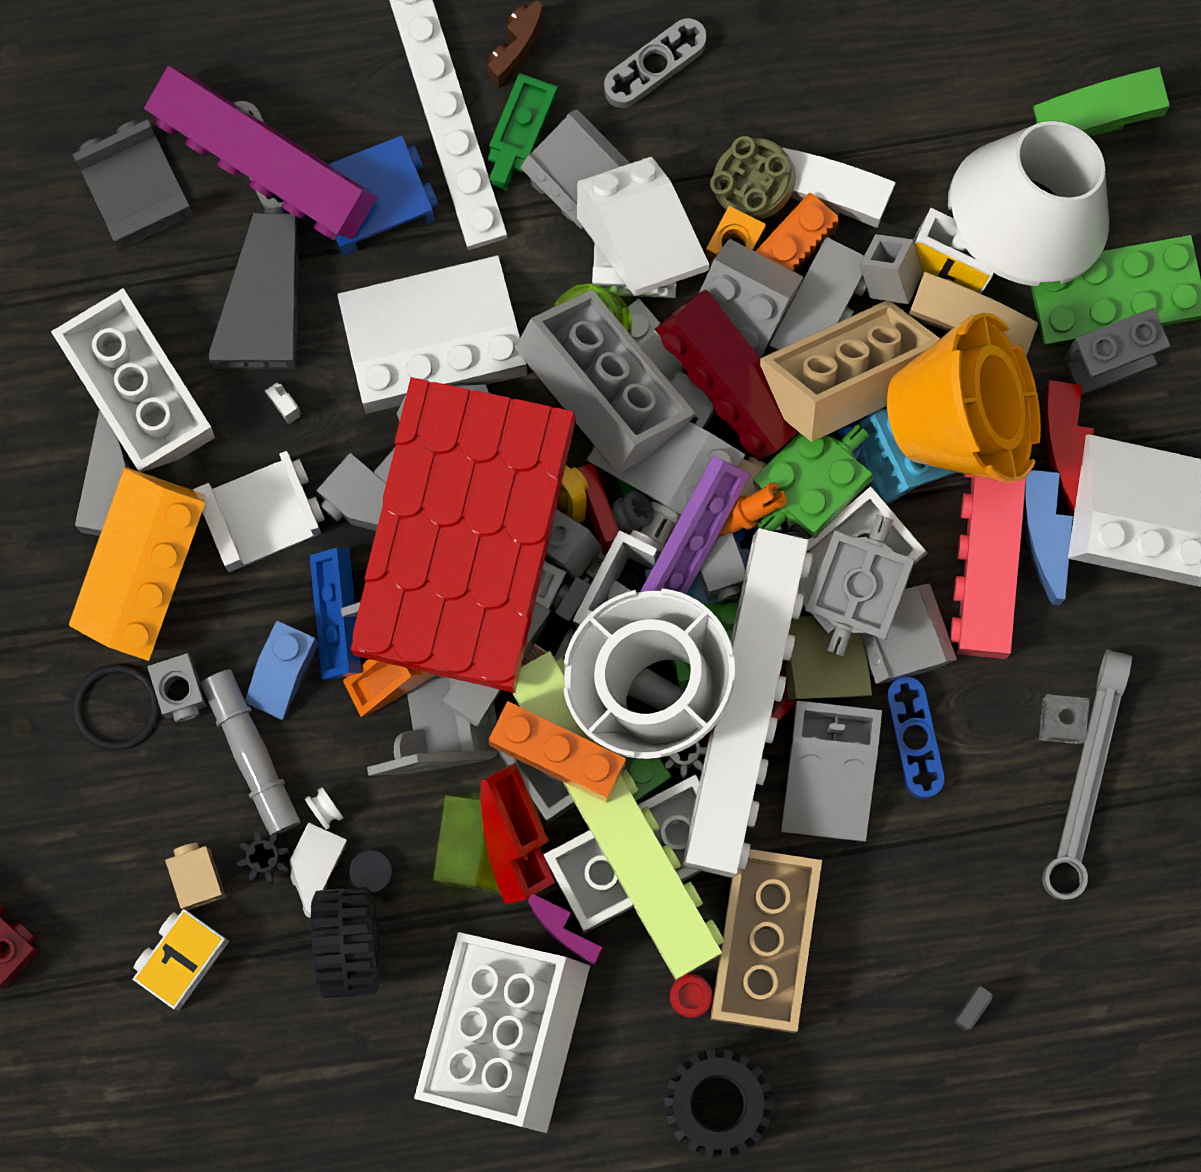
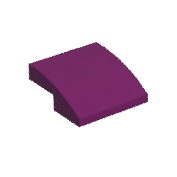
(555, 922)

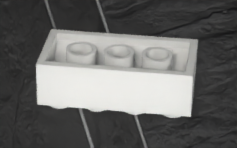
(133, 383)

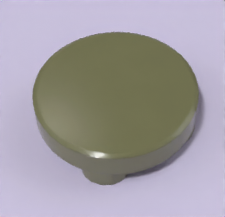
(754, 177)

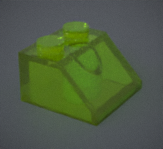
(462, 847)

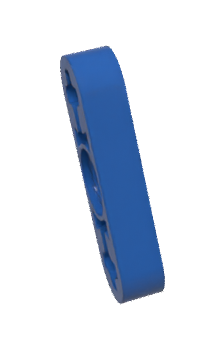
(898, 709)

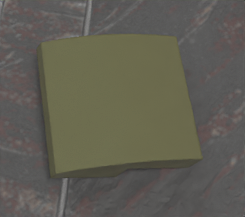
(823, 674)

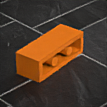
(557, 751)

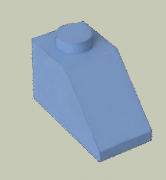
(280, 670)

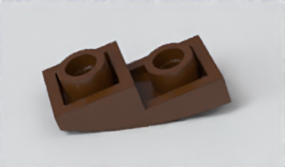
(522, 33)

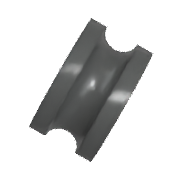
(632, 511)

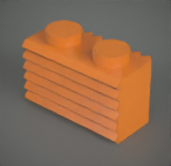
(800, 234)

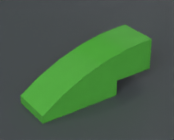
(1109, 103)

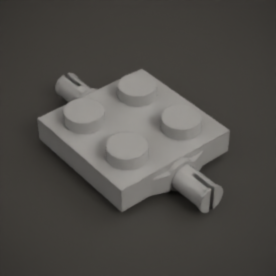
(860, 585)

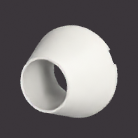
(1017, 225)
(625, 639)

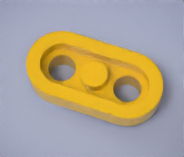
(573, 495)

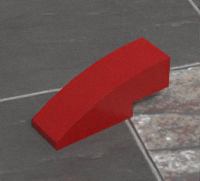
(1063, 437)
(513, 836)

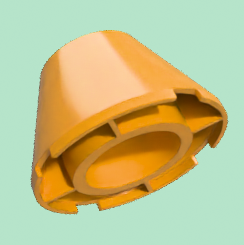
(968, 403)

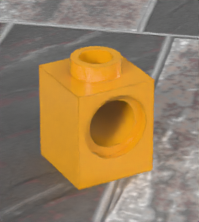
(735, 225)

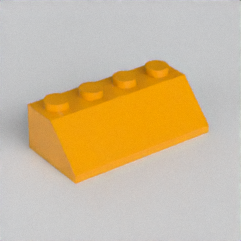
(137, 563)

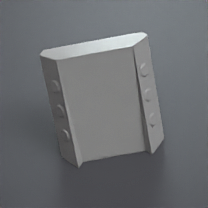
(567, 156)
(915, 640)

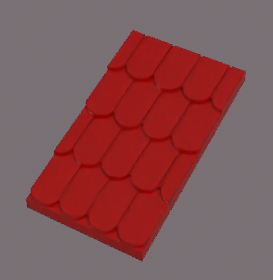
(463, 534)

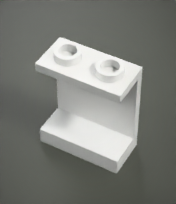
(261, 513)
(625, 546)

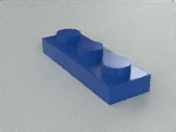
(332, 591)

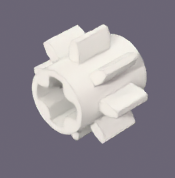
(674, 760)

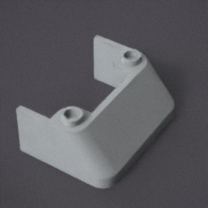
(438, 734)

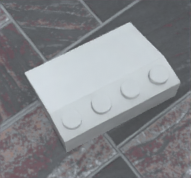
(434, 328)
(1138, 511)
(502, 1031)

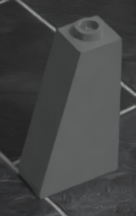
(262, 302)

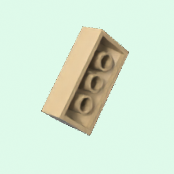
(843, 368)

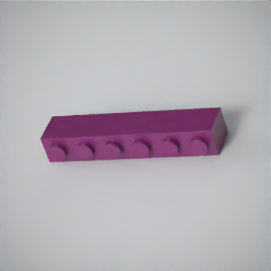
(260, 153)

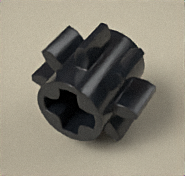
(253, 852)

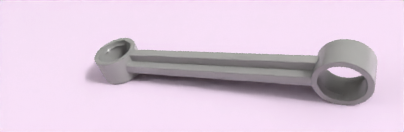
(1110, 688)

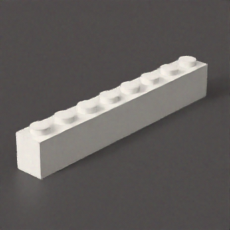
(738, 739)

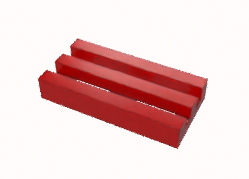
(599, 509)

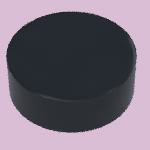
(371, 870)

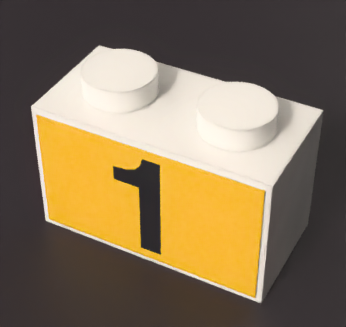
(946, 256)
(179, 959)

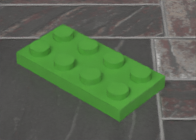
(1120, 286)

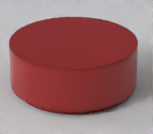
(691, 996)

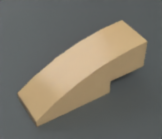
(948, 304)

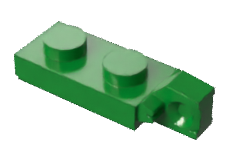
(520, 127)

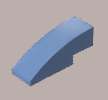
(1047, 533)

